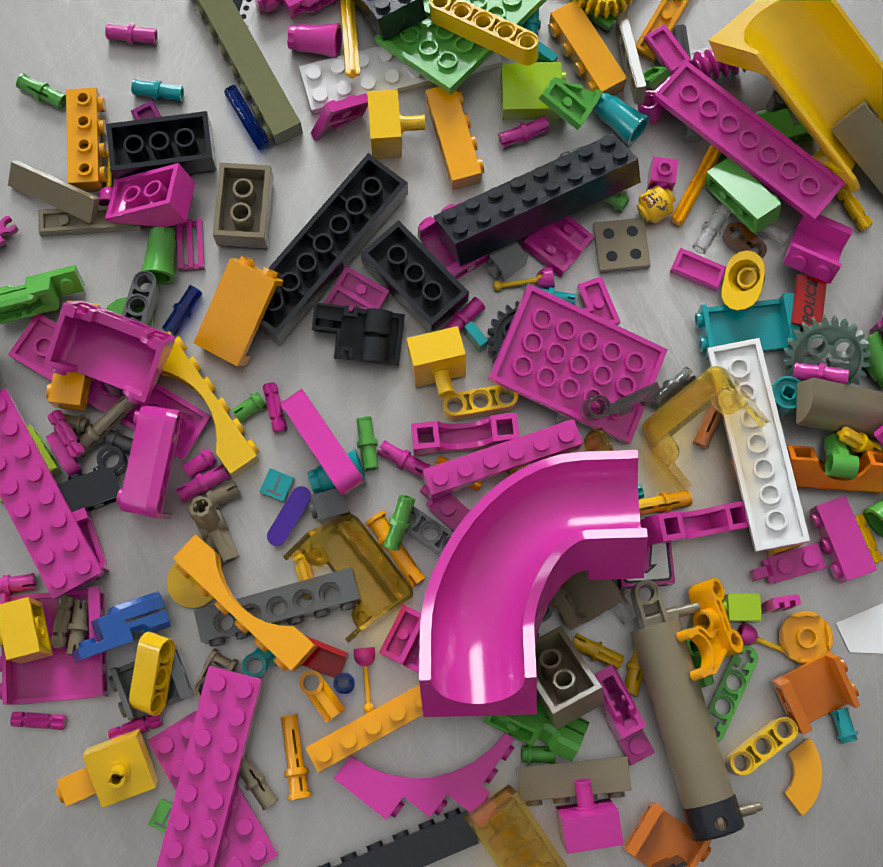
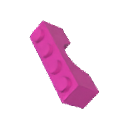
(441, 437)
(695, 524)

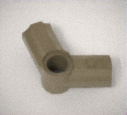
(213, 529)

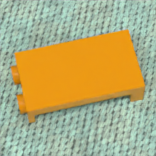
(237, 310)

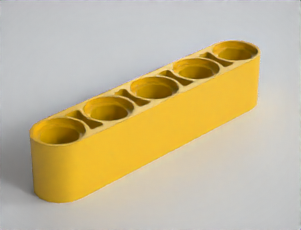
(486, 29)

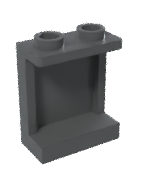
(179, 686)

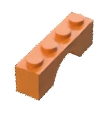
(810, 471)

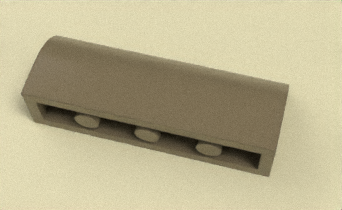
(862, 137)
(837, 405)

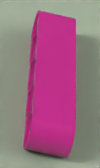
(322, 442)

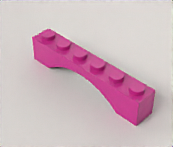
(521, 451)

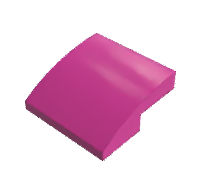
(559, 244)
(404, 639)

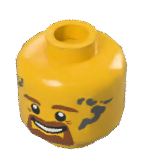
(656, 204)

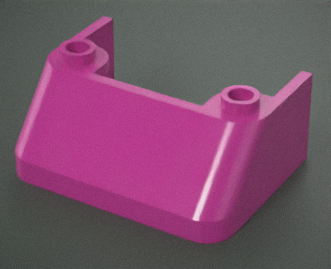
(150, 461)

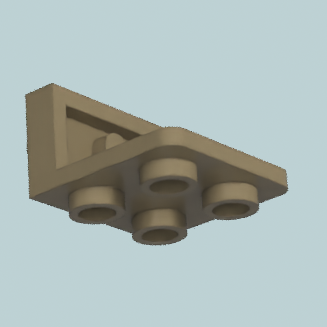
(585, 599)

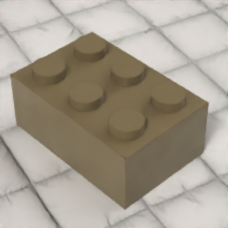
(243, 205)
(564, 679)

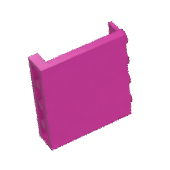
(58, 675)

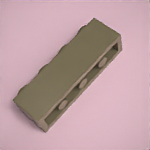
(558, 779)

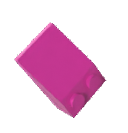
(152, 197)

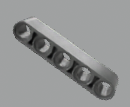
(136, 298)

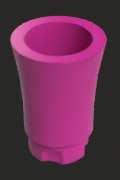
(316, 39)

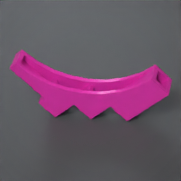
(386, 791)

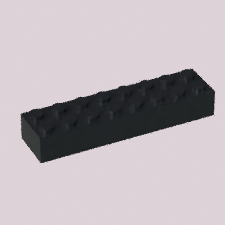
(537, 199)
(330, 243)

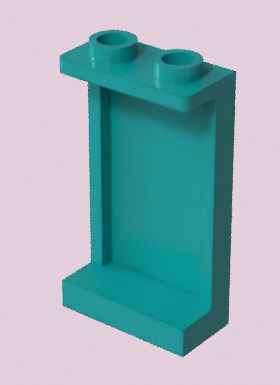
(764, 320)

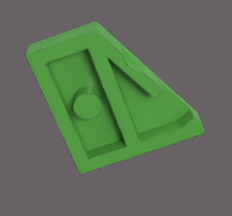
(570, 100)

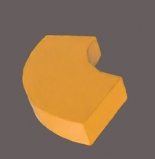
(806, 776)

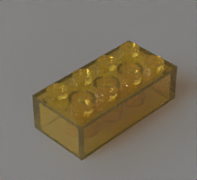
(512, 832)

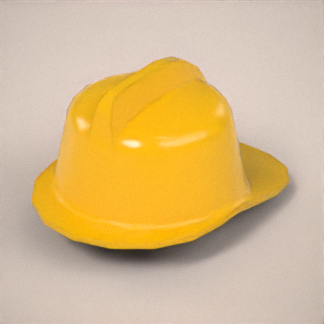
(743, 280)

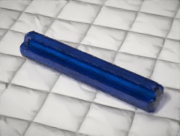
(246, 117)

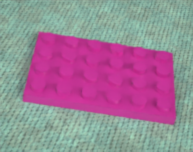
(568, 355)

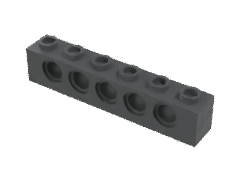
(210, 617)

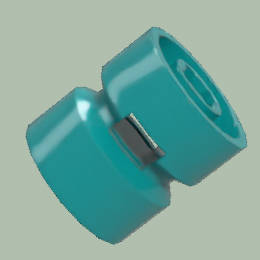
(785, 395)

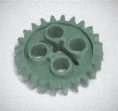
(832, 334)

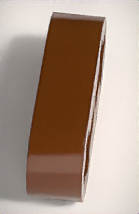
(745, 241)

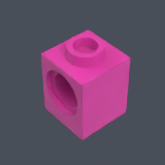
(662, 173)

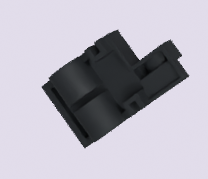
(365, 334)

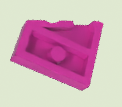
(340, 113)
(357, 291)

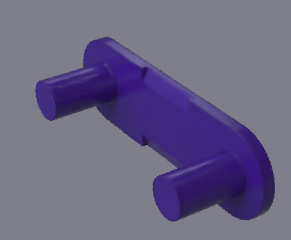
(289, 516)

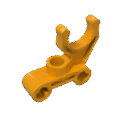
(713, 639)

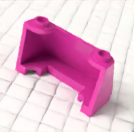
(109, 349)

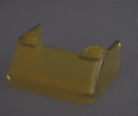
(712, 387)
(349, 544)

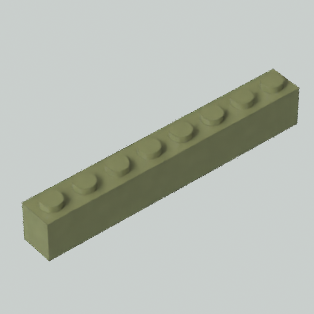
(251, 68)

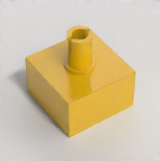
(389, 124)
(437, 359)
(24, 631)
(120, 768)

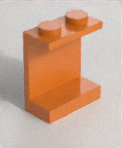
(815, 690)
(664, 836)

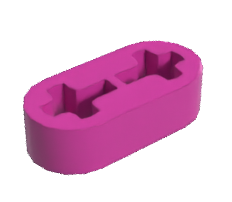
(69, 464)

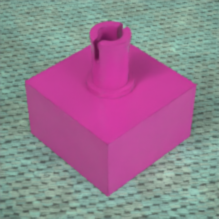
(589, 822)

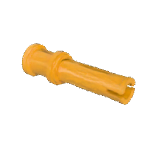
(402, 558)
(296, 770)

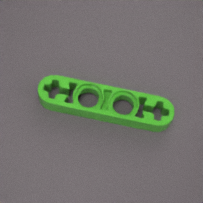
(732, 696)

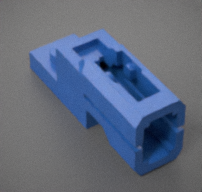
(114, 632)

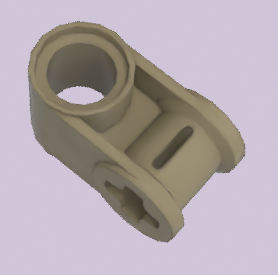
(212, 659)

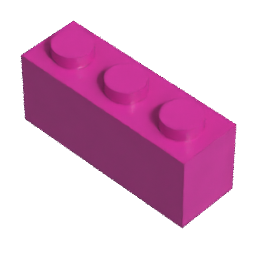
(842, 540)

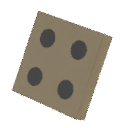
(621, 245)

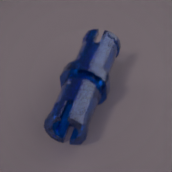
(182, 310)
(339, 678)

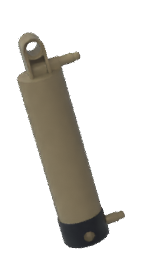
(684, 719)

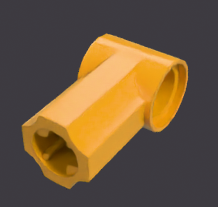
(323, 697)

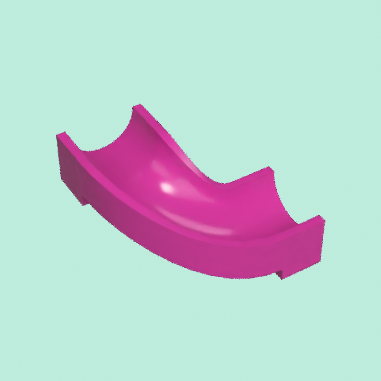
(507, 567)

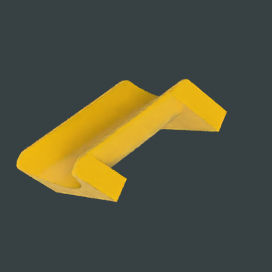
(812, 62)

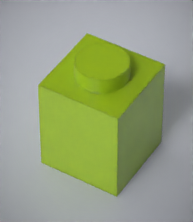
(743, 607)

